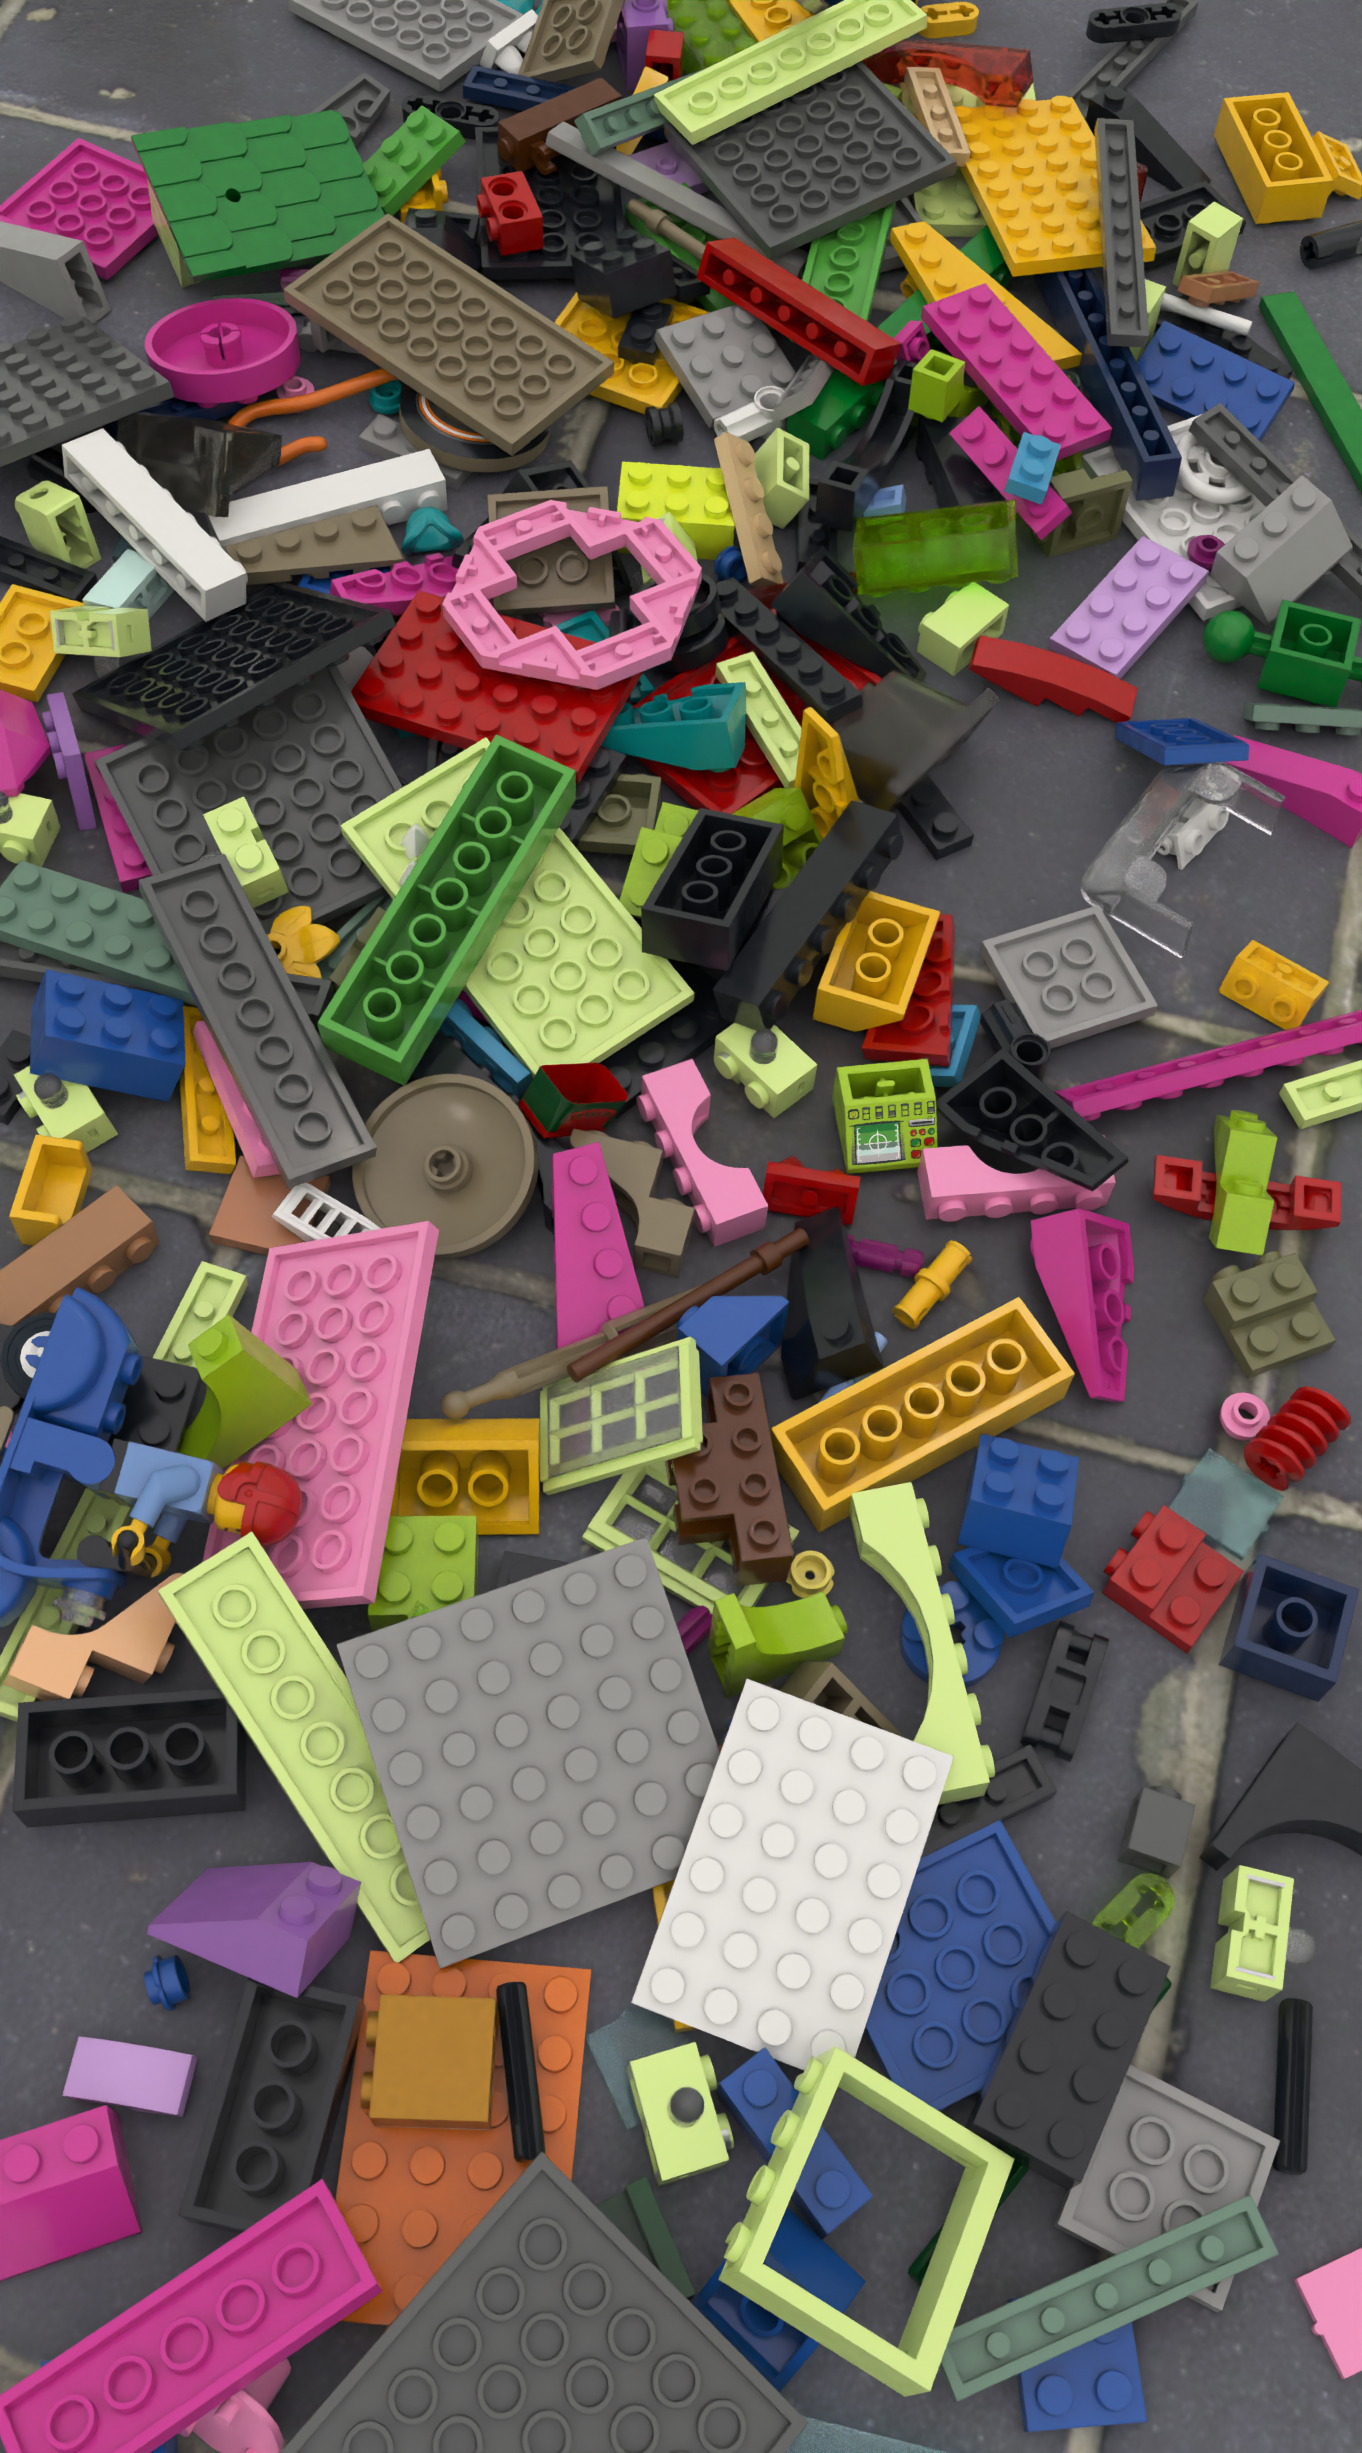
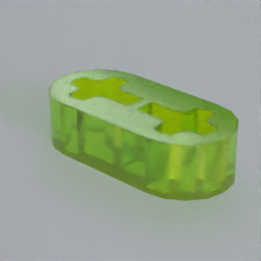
(1120, 1909)

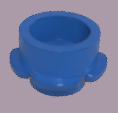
(730, 564)
(167, 1982)

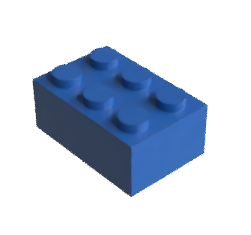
(107, 1036)

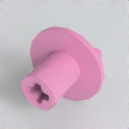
(243, 2420)

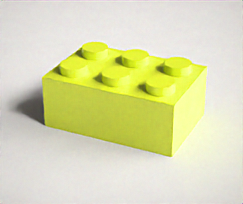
(689, 493)

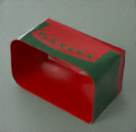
(555, 1088)

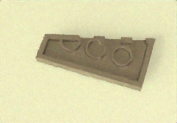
(333, 544)

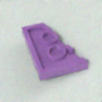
(68, 758)

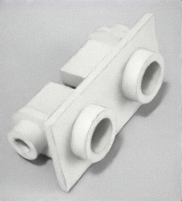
(1194, 831)

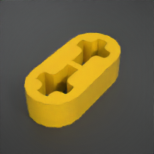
(950, 19)

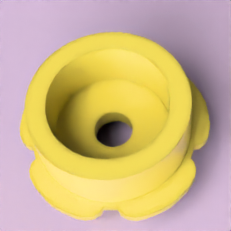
(810, 1562)

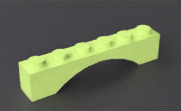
(893, 1542)

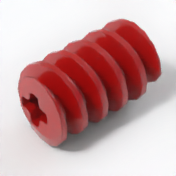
(1296, 1437)

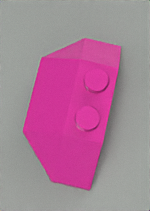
(21, 743)

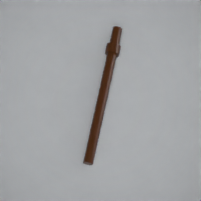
(762, 1260)

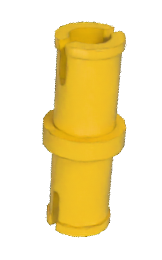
(932, 1284)

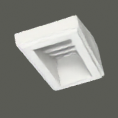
(335, 1210)

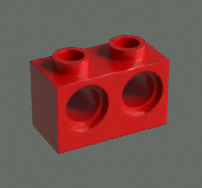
(510, 213)

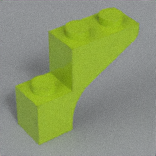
(940, 388)
(653, 853)
(1243, 1169)

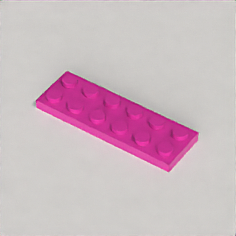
(1015, 370)
(196, 2337)

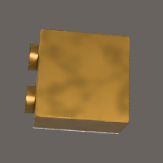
(431, 2062)

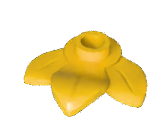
(301, 941)

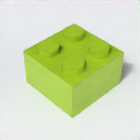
(427, 1562)

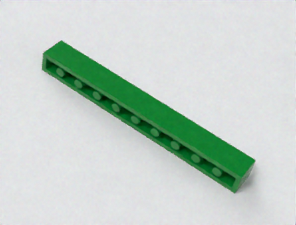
(847, 404)

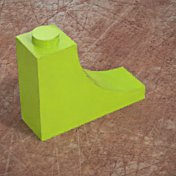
(246, 1394)
(771, 1639)

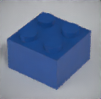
(1019, 1501)

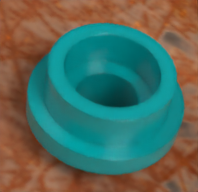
(386, 398)

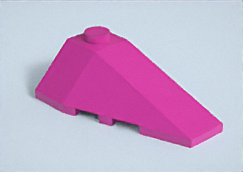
(1312, 788)
(1084, 1271)

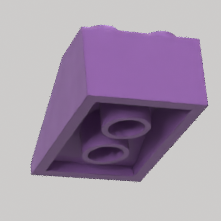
(264, 1920)

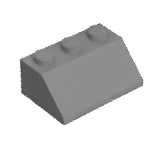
(1282, 550)

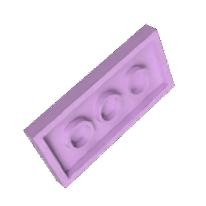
(1129, 608)

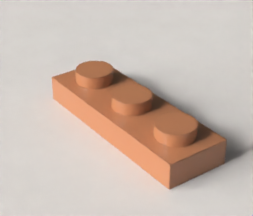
(1217, 287)

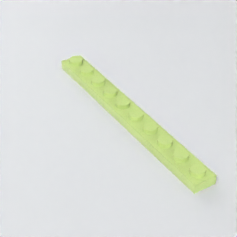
(208, 1299)

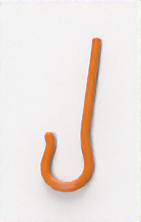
(308, 402)

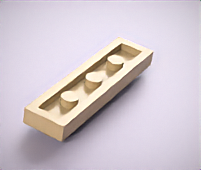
(936, 110)
(748, 510)

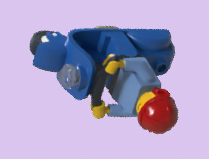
(73, 1384)

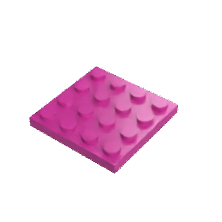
(90, 199)

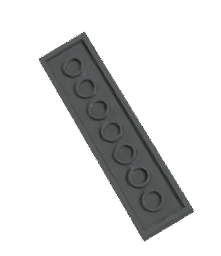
(257, 1021)

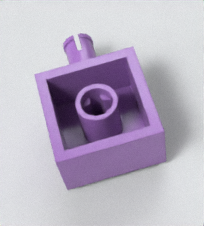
(633, 32)

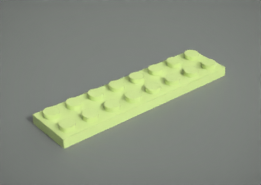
(786, 64)
(302, 1724)

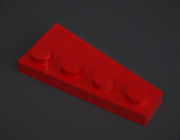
(928, 1018)

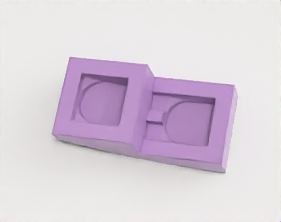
(130, 2076)

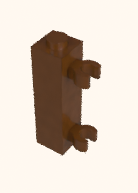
(525, 134)

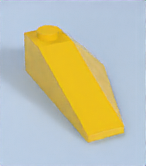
(823, 772)

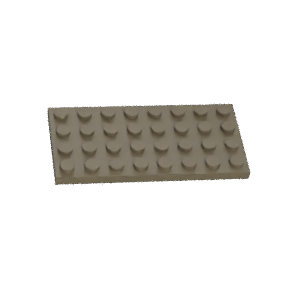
(449, 333)

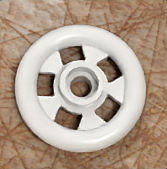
(1209, 470)

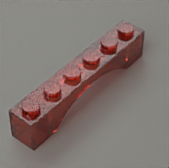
(990, 72)

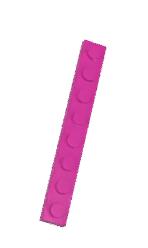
(1213, 1066)

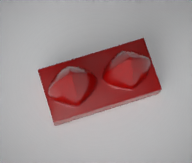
(809, 1191)

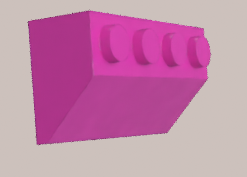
(64, 2191)

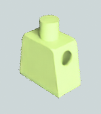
(54, 515)

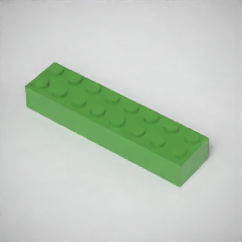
(448, 910)

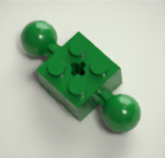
(1303, 656)

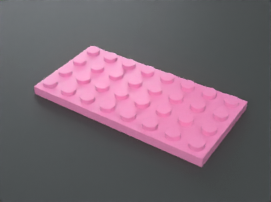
(352, 1328)

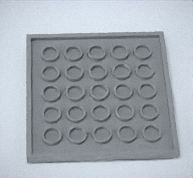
(536, 1747)

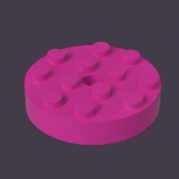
(224, 350)

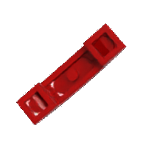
(1298, 1206)

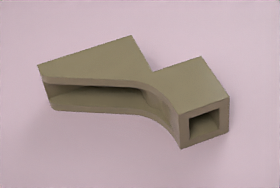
(634, 1175)

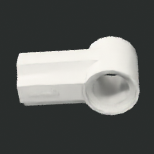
(754, 419)

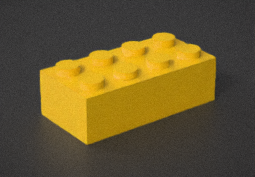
(1272, 158)

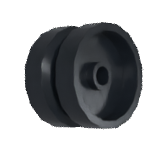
(704, 631)

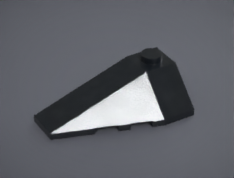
(1153, 144)
(447, 235)
(1023, 1118)
(827, 1318)

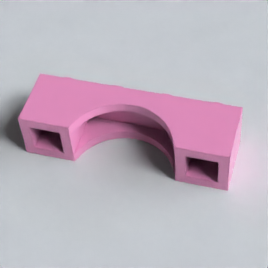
(961, 1185)
(723, 1196)

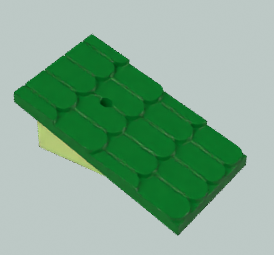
(255, 193)

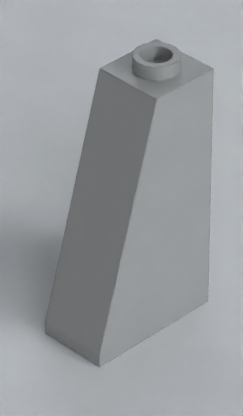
(51, 272)

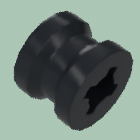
(664, 424)

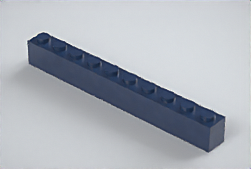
(1113, 384)

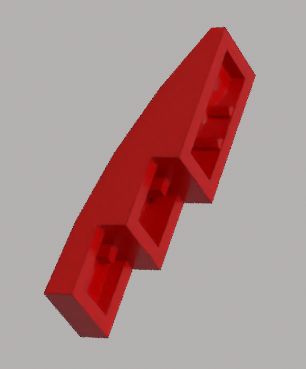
(1045, 674)

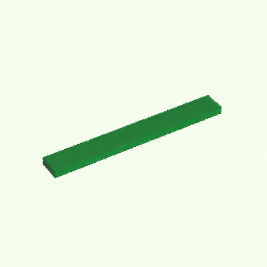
(1317, 375)

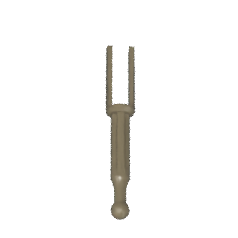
(553, 1365)

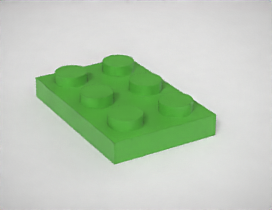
(411, 158)

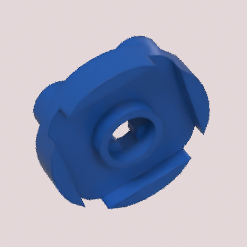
(979, 1635)

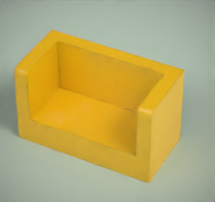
(50, 1187)

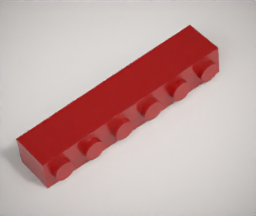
(798, 311)

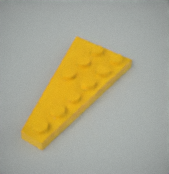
(945, 271)

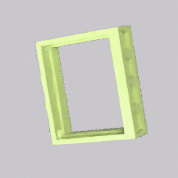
(917, 2359)

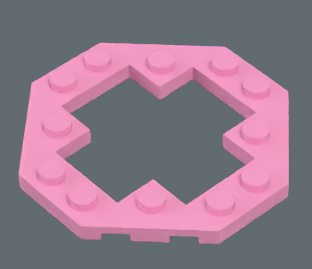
(548, 652)

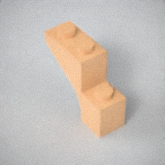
(129, 1644)

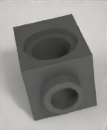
(1157, 1831)

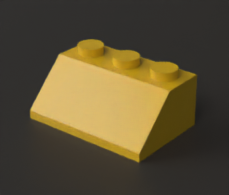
(875, 964)
(472, 1471)

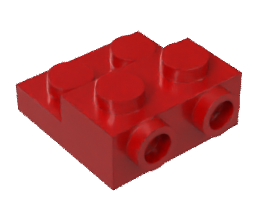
(1170, 1578)

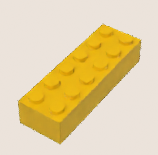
(920, 1411)

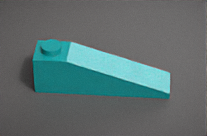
(687, 731)

